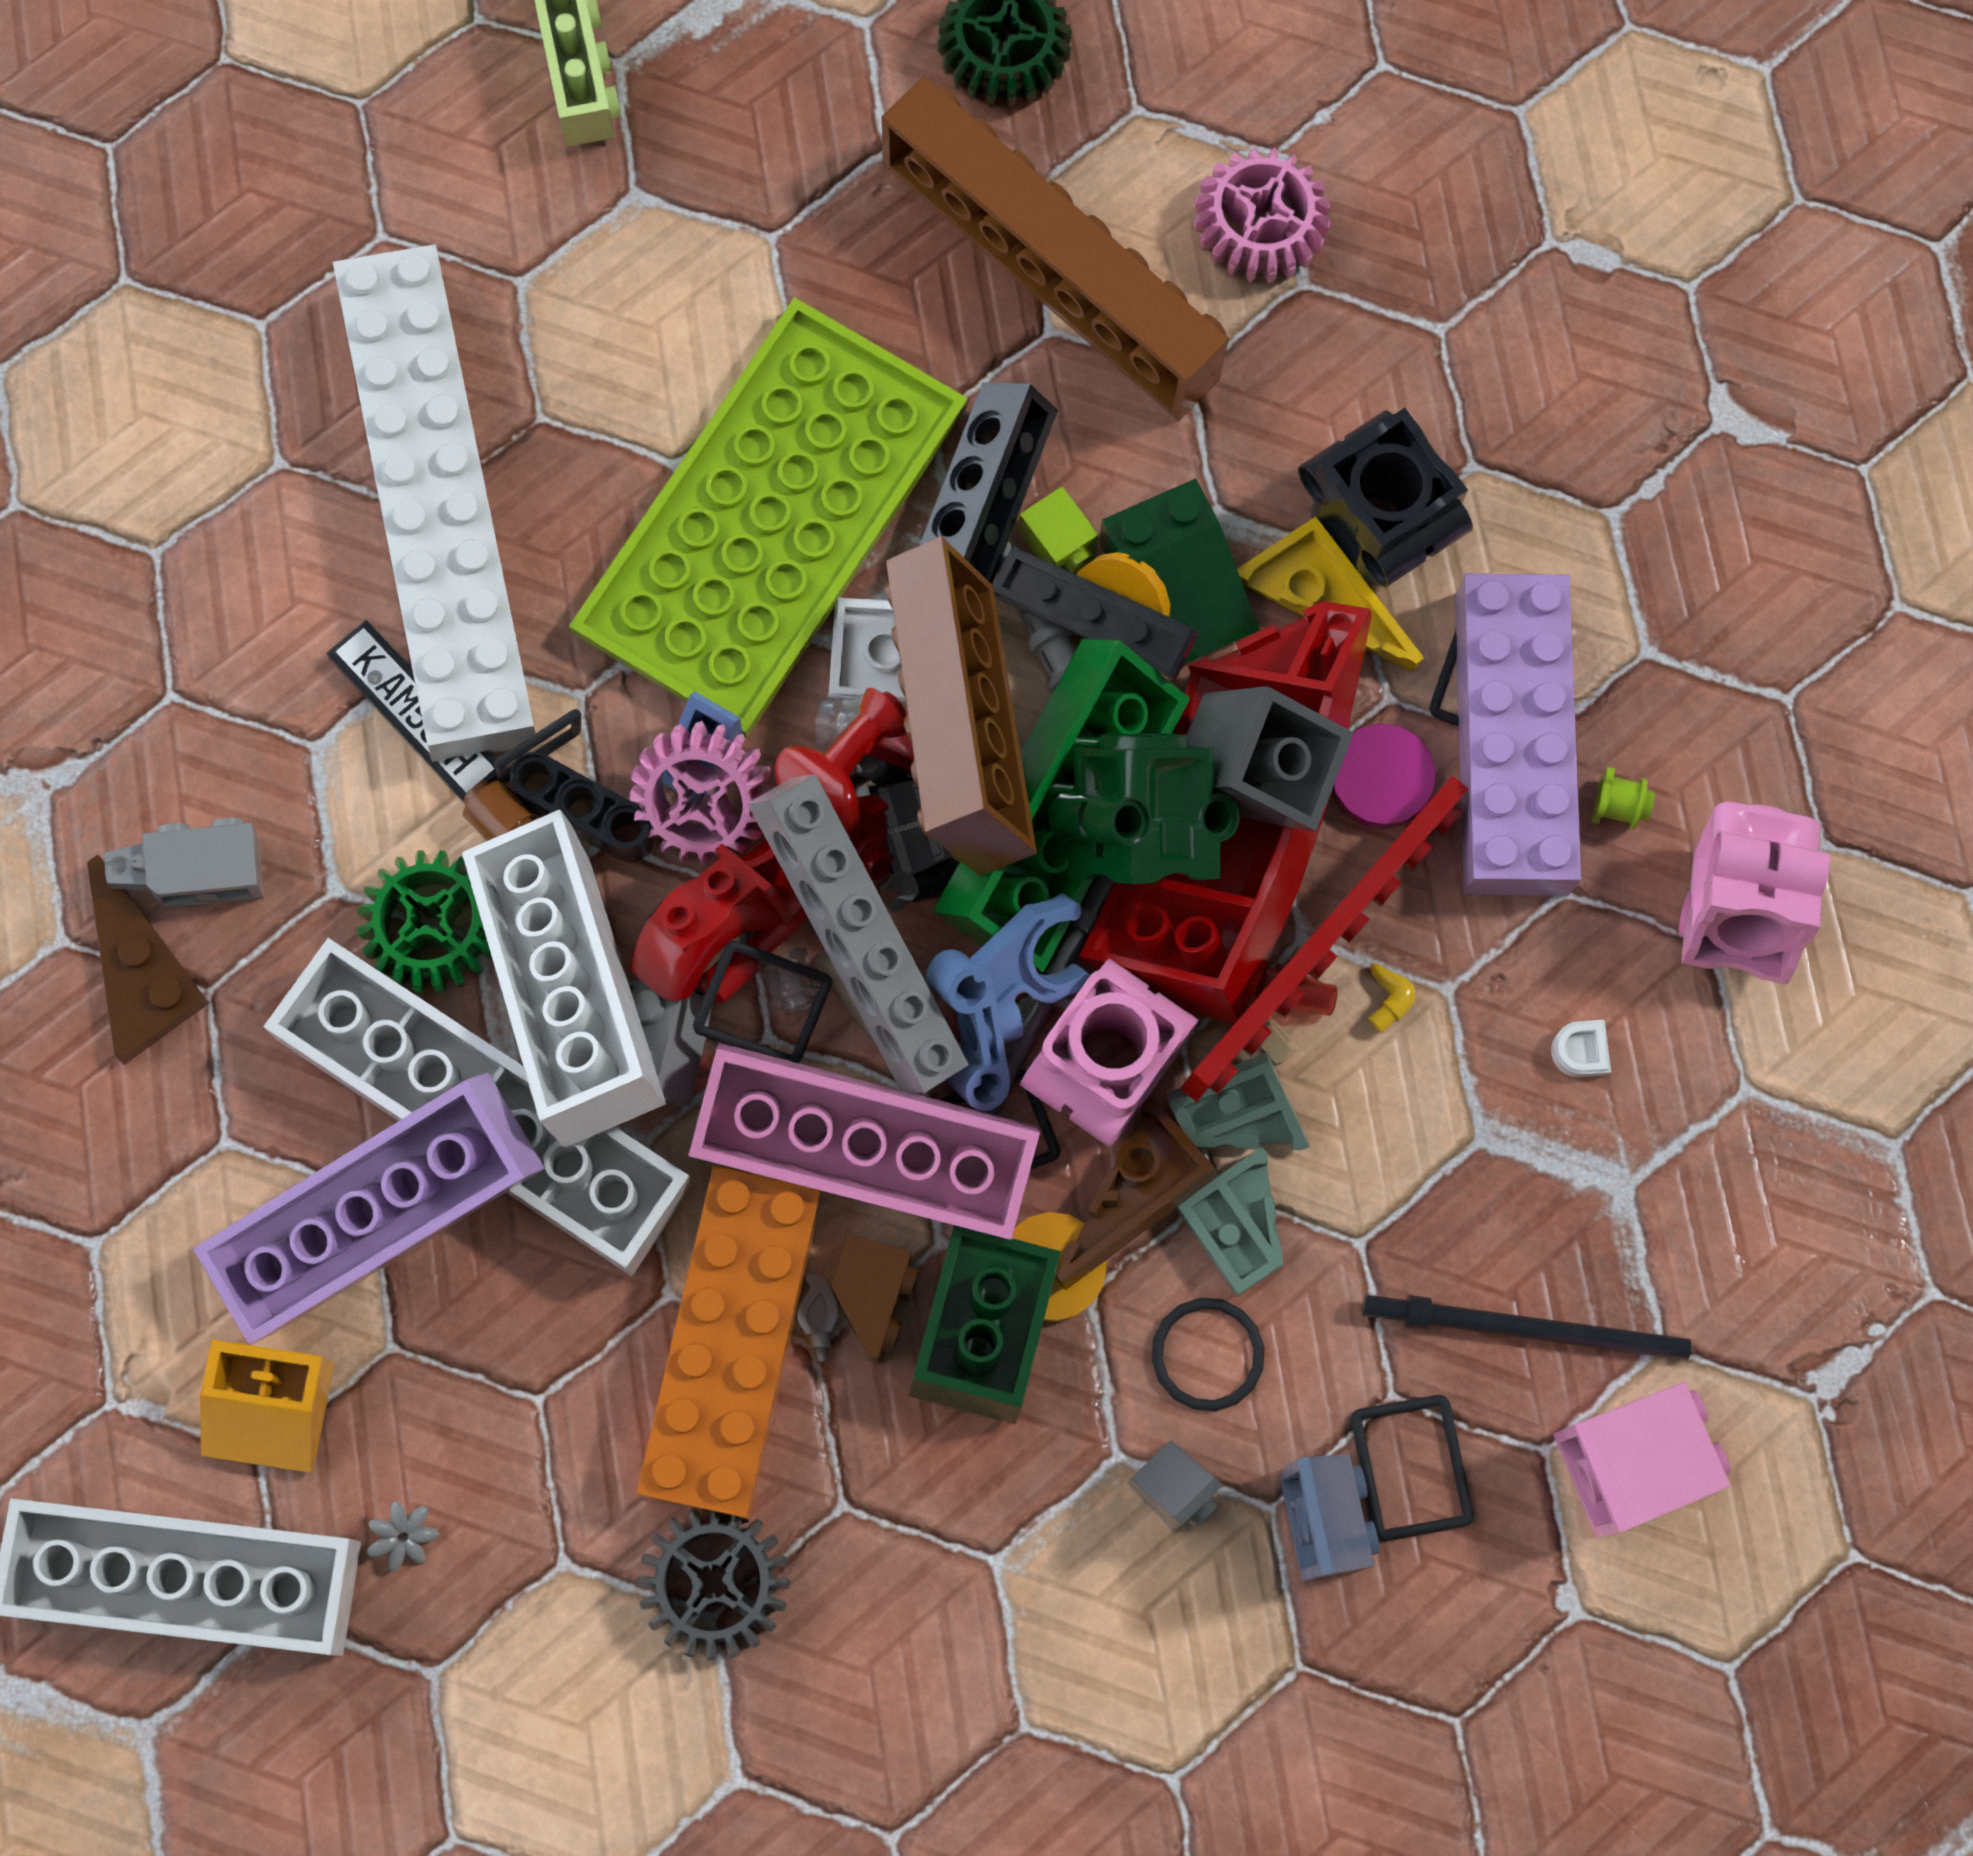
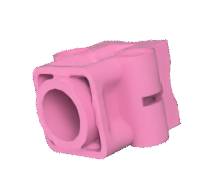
(1754, 891)
(1100, 1097)

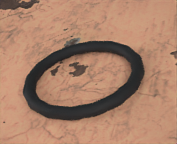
(1169, 1385)

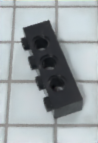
(991, 473)

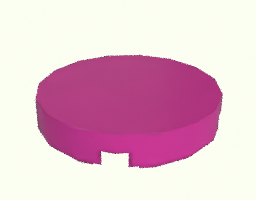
(1384, 776)

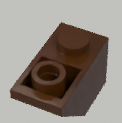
(868, 1290)

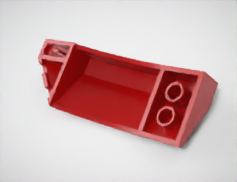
(1213, 937)

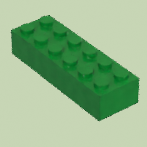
(1097, 695)

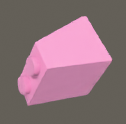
(1643, 1459)

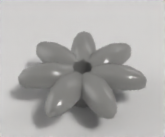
(402, 1543)

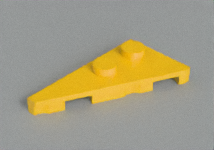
(1312, 569)

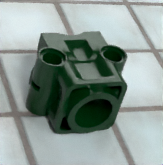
(1144, 810)

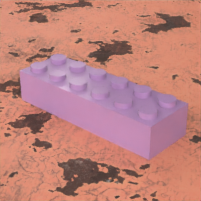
(1517, 735)
(368, 1208)

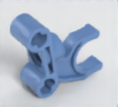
(985, 993)

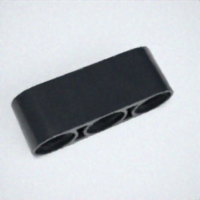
(568, 786)

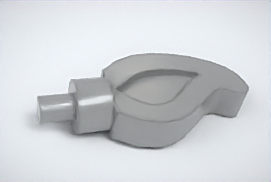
(818, 1315)

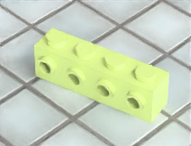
(577, 69)

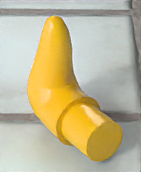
(1399, 1001)

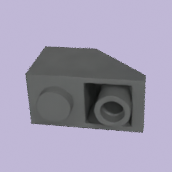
(1176, 1487)

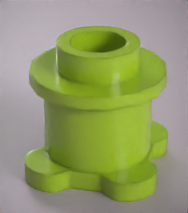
(1622, 800)

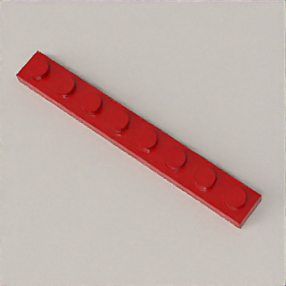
(1315, 955)

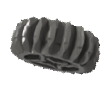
(675, 1553)

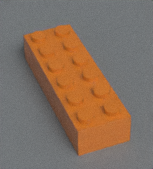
(730, 1343)

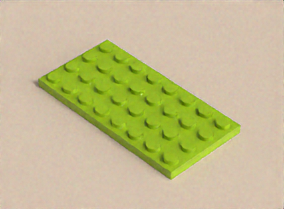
(769, 515)

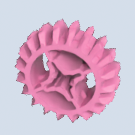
(1233, 192)
(681, 758)

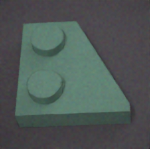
(1244, 1113)
(1237, 1223)

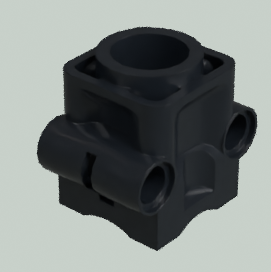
(1396, 464)

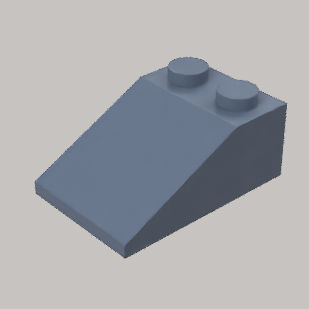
(1327, 1516)

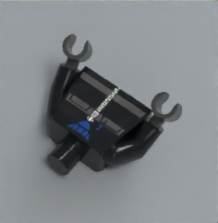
(920, 863)

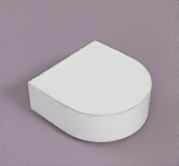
(1582, 1049)

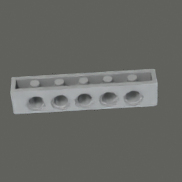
(858, 933)

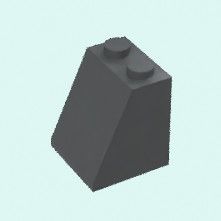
(1271, 754)

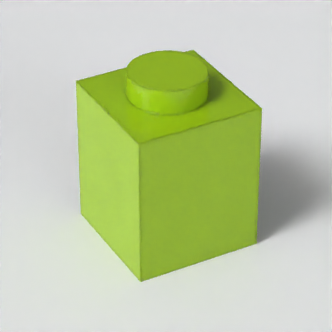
(1059, 532)

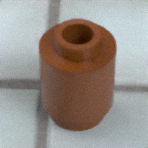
(495, 809)

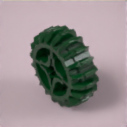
(983, 26)

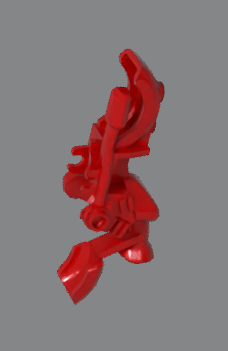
(754, 891)

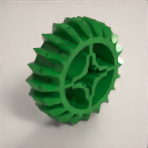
(415, 936)

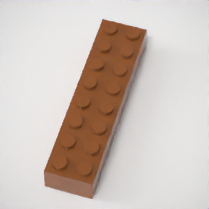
(1053, 247)

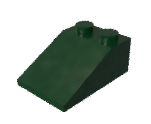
(1189, 553)
(985, 1324)

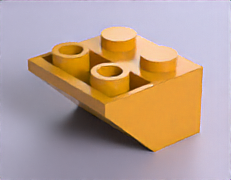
(263, 1405)

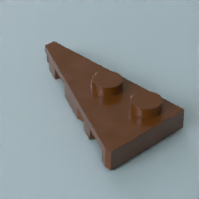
(142, 977)
(1150, 1179)

